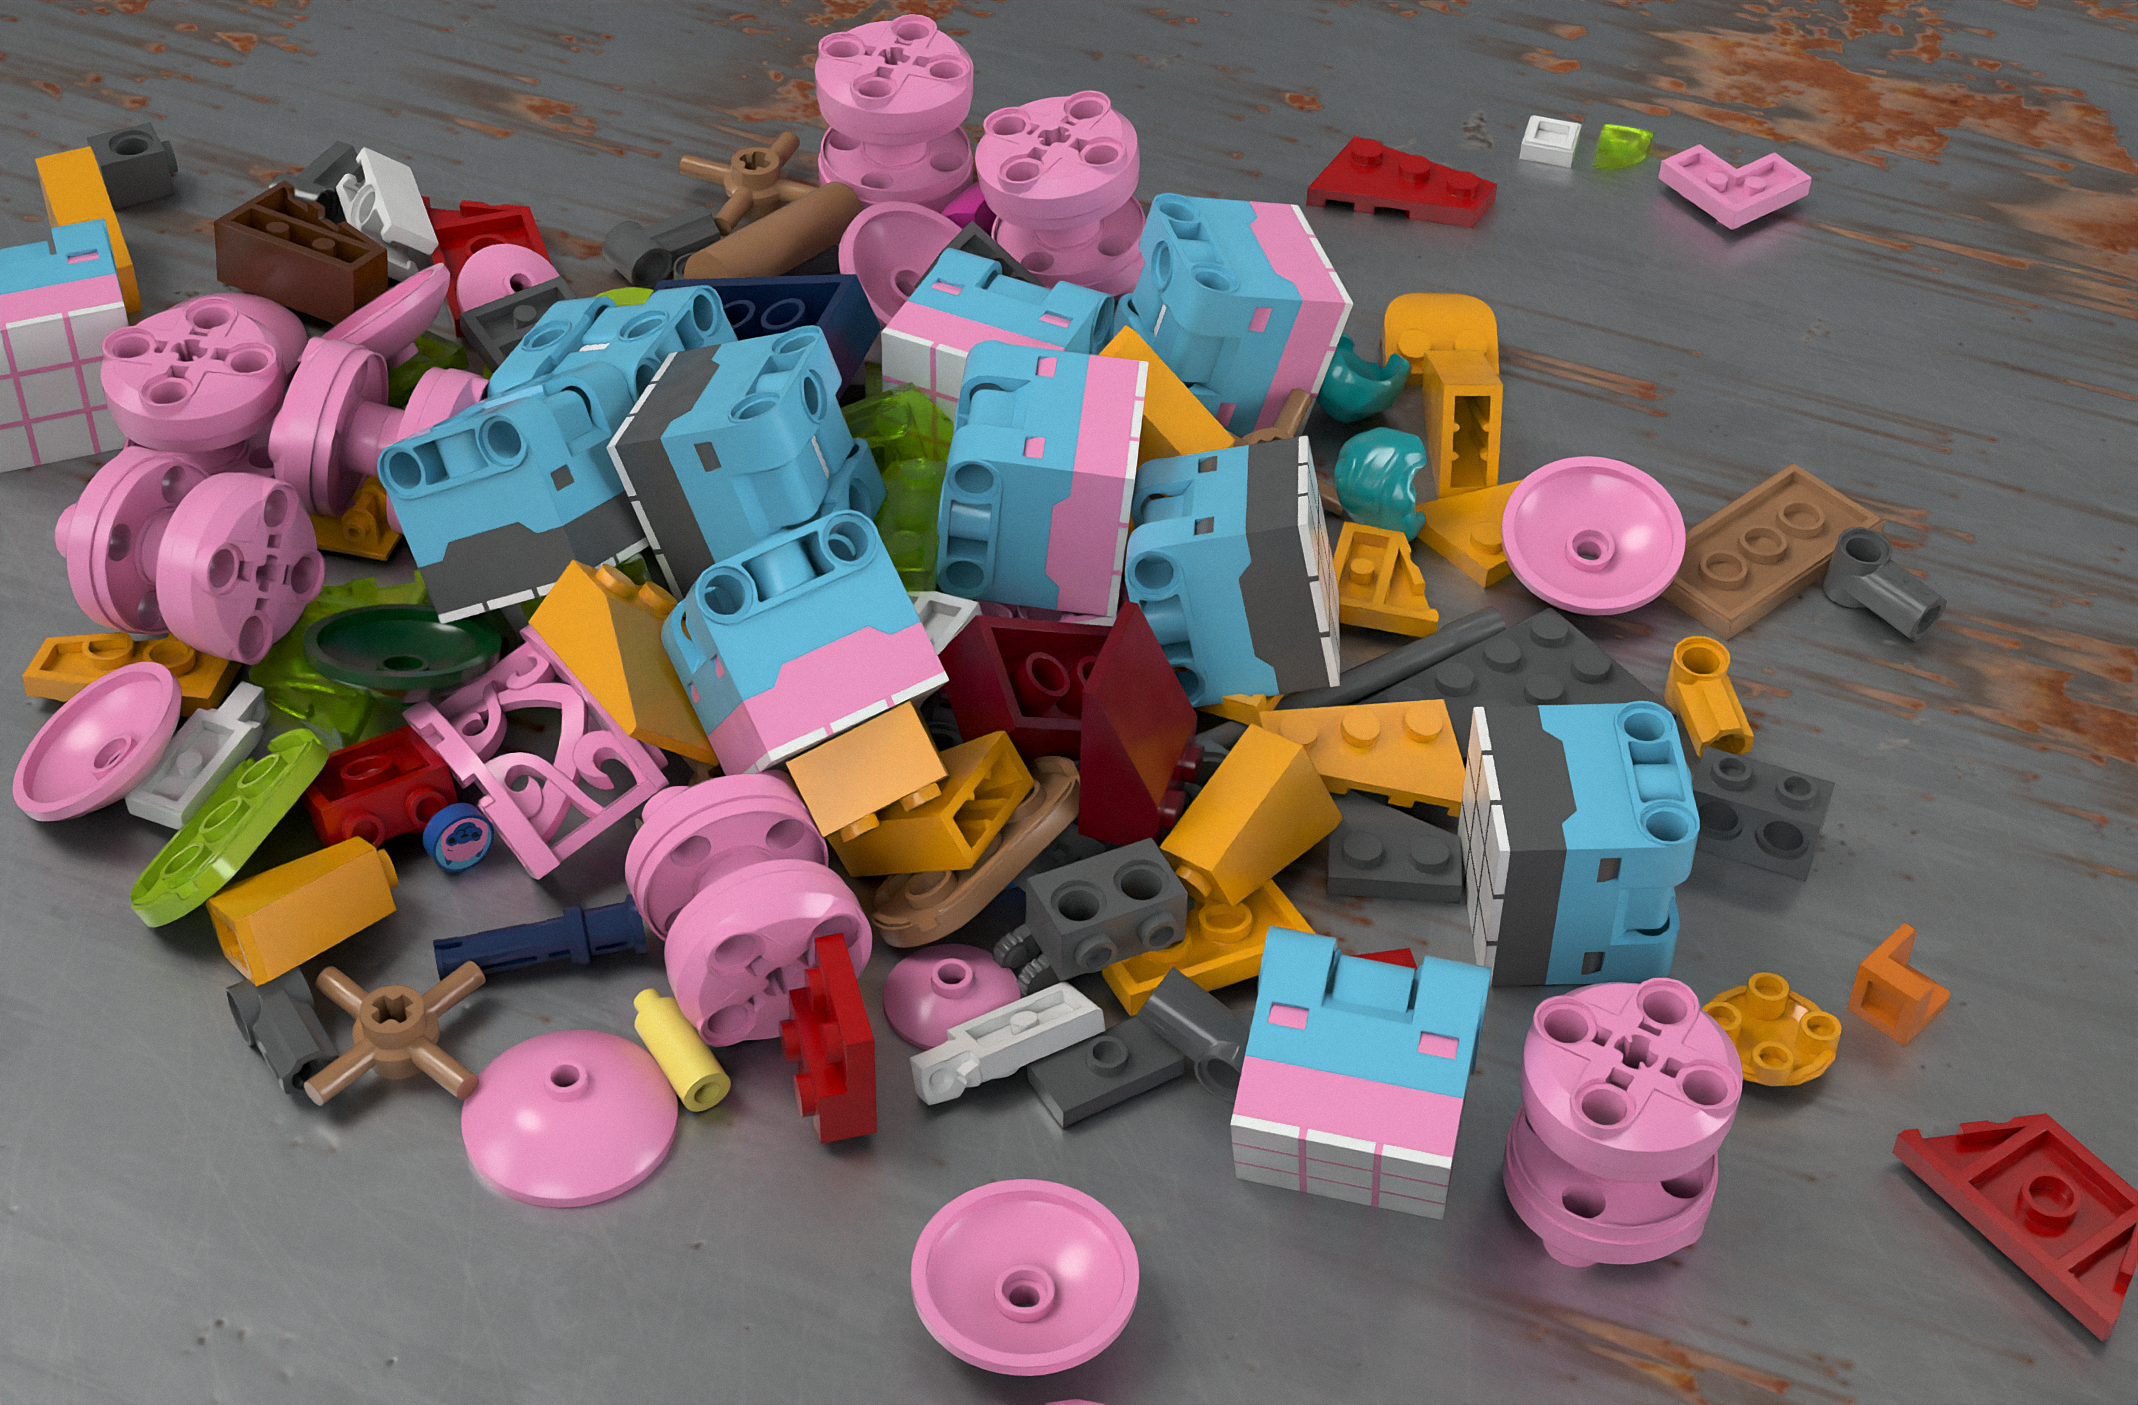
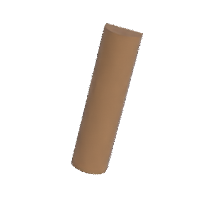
(780, 238)

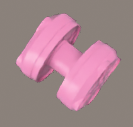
(895, 112)
(1064, 190)
(197, 385)
(341, 422)
(191, 554)
(738, 896)
(1620, 1121)

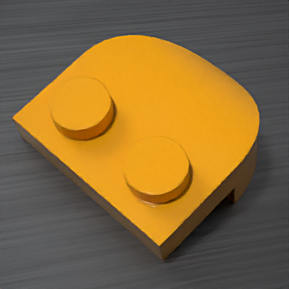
(1437, 323)

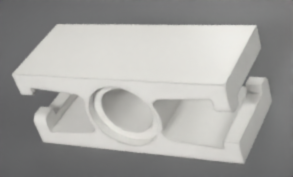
(388, 210)

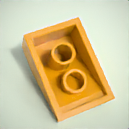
(614, 646)
(869, 771)

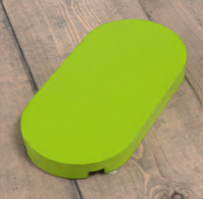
(227, 828)

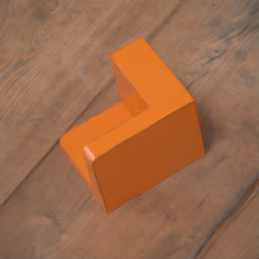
(1894, 993)

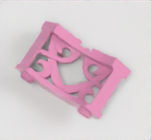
(534, 815)

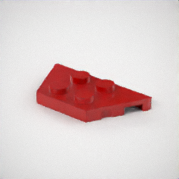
(472, 229)
(2041, 1204)

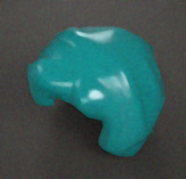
(1360, 388)
(1377, 478)

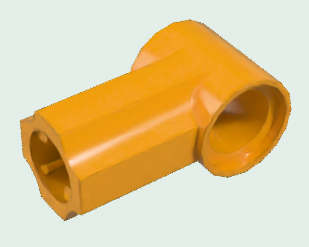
(1705, 697)

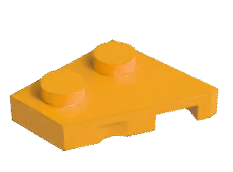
(1380, 582)

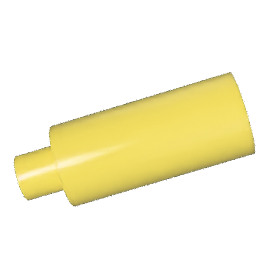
(680, 1051)

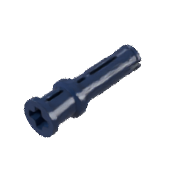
(575, 936)

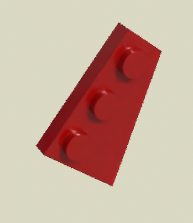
(1390, 178)

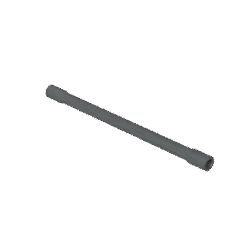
(1381, 671)

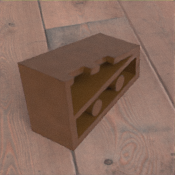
(299, 256)

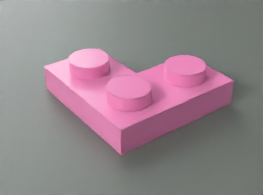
(1732, 193)

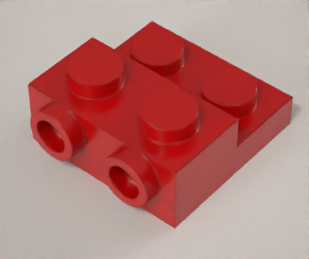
(379, 789)
(832, 1046)

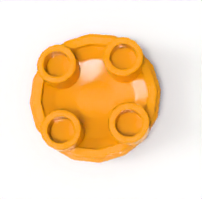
(1776, 1031)

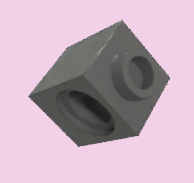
(134, 165)

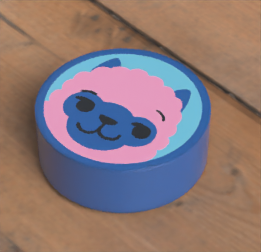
(458, 837)

